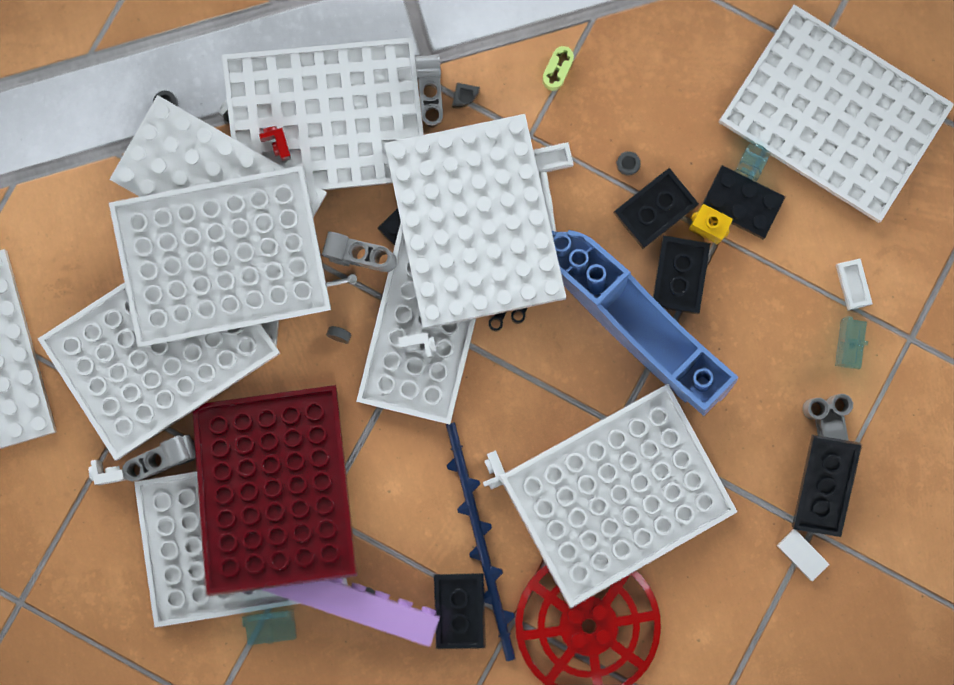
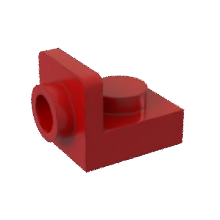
(280, 146)

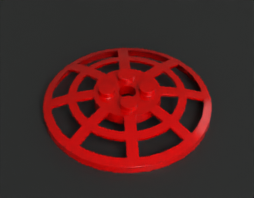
(587, 643)

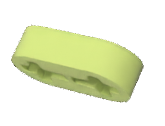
(562, 70)

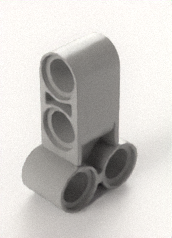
(429, 74)
(345, 250)
(830, 421)
(172, 452)

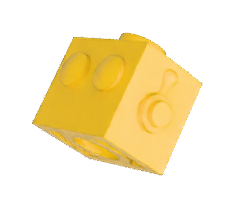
(701, 226)

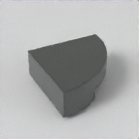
(464, 95)

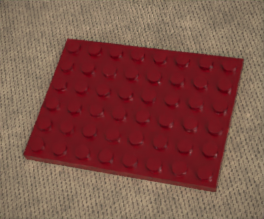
(273, 491)

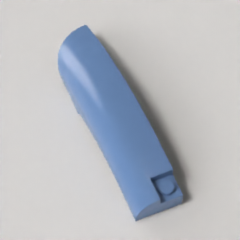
(641, 322)

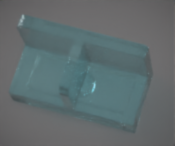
(851, 343)
(270, 627)

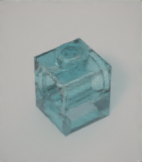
(752, 161)

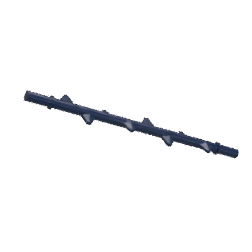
(480, 552)

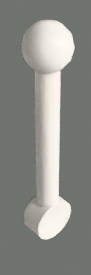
(352, 279)

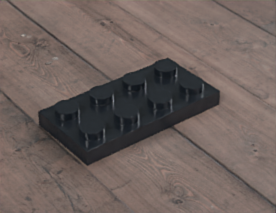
(826, 485)

